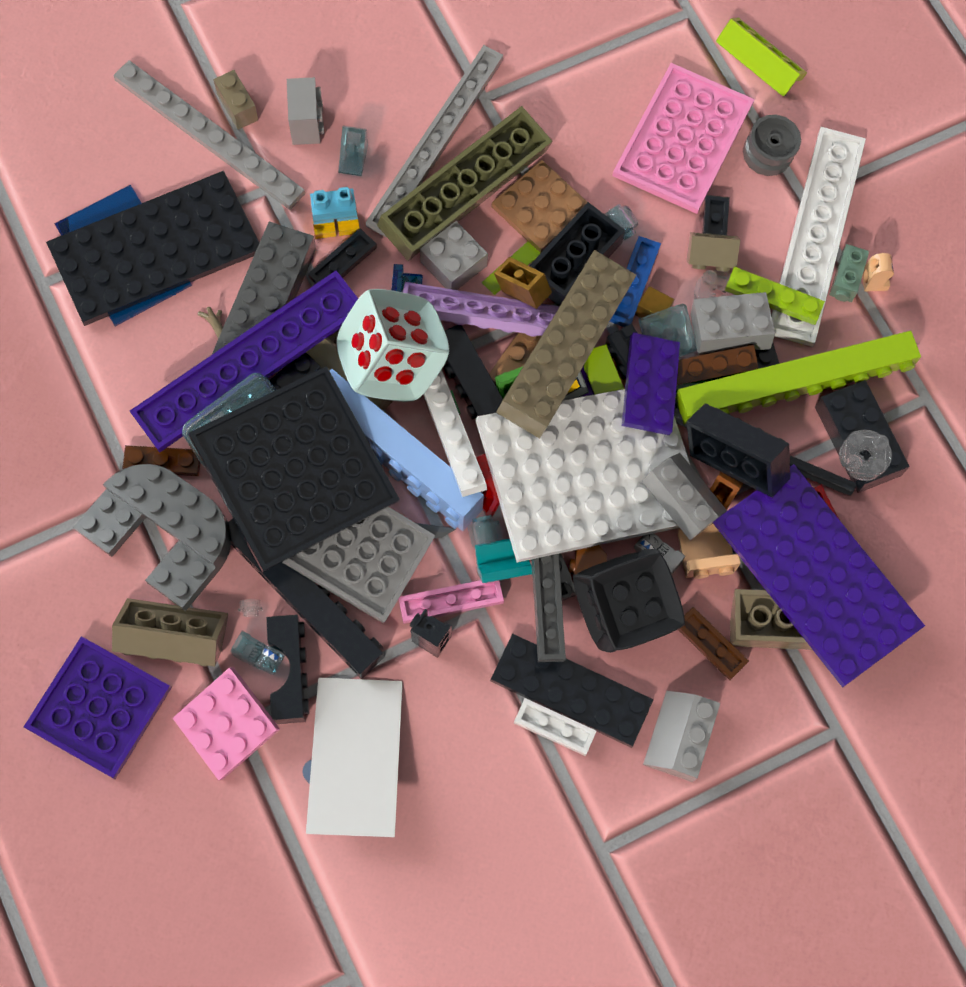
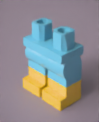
(331, 206)

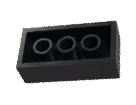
(573, 246)
(855, 410)
(739, 449)

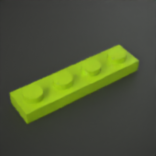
(779, 296)

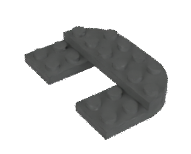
(177, 509)

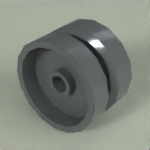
(771, 145)

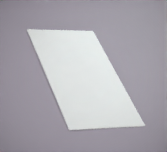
(355, 758)

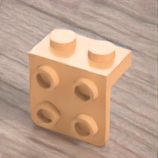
(707, 554)

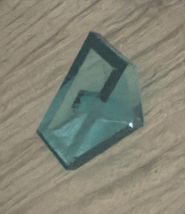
(353, 150)

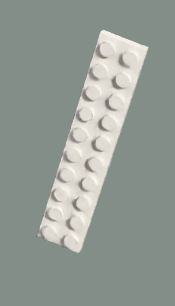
(819, 227)

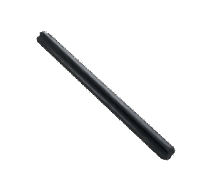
(808, 470)

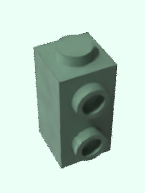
(849, 273)

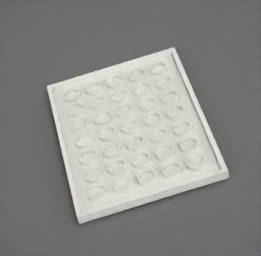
(578, 479)

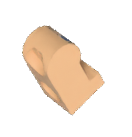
(878, 272)

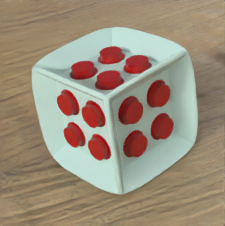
(392, 345)

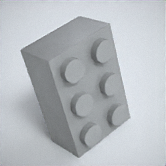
(732, 323)

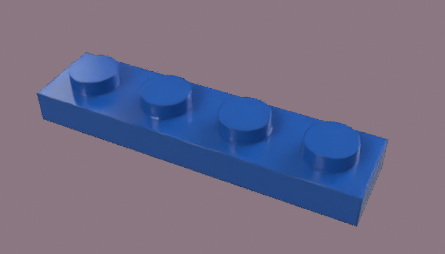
(641, 264)

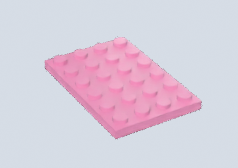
(683, 138)

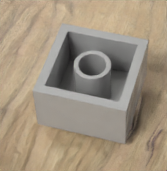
(305, 111)
(453, 257)

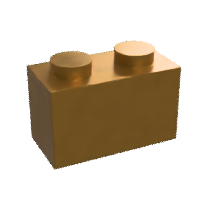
(523, 282)

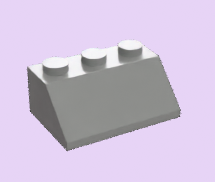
(684, 495)
(681, 734)

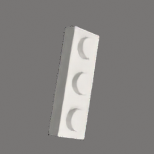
(555, 727)

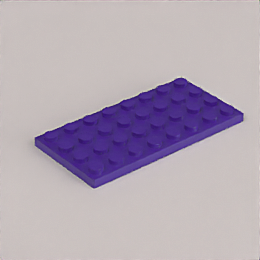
(819, 577)

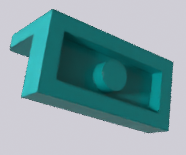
(498, 562)

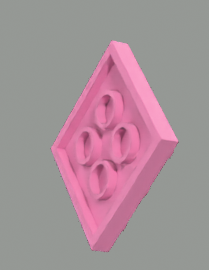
(226, 723)

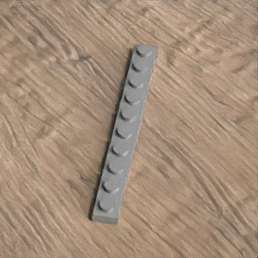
(439, 132)
(209, 135)

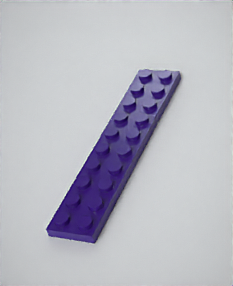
(258, 350)

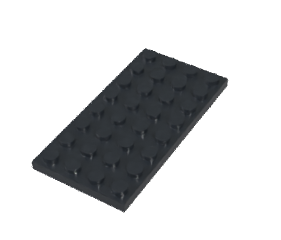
(153, 247)

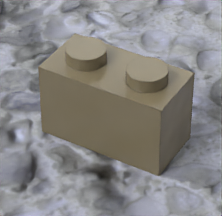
(235, 99)
(713, 250)

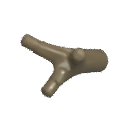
(214, 320)

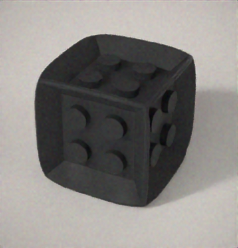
(629, 600)

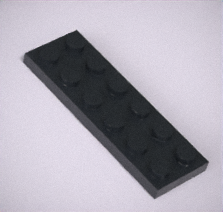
(572, 691)

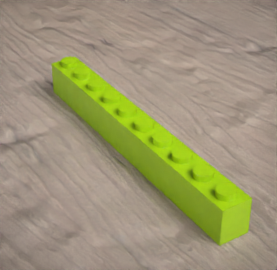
(802, 376)

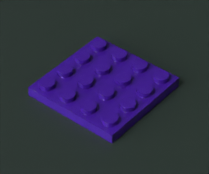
(97, 707)

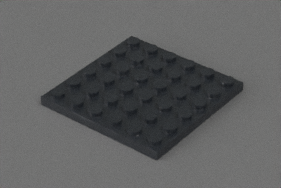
(293, 468)

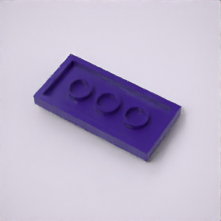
(651, 384)

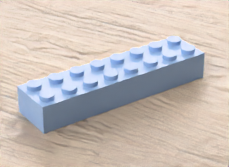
(411, 460)

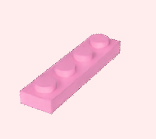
(451, 599)

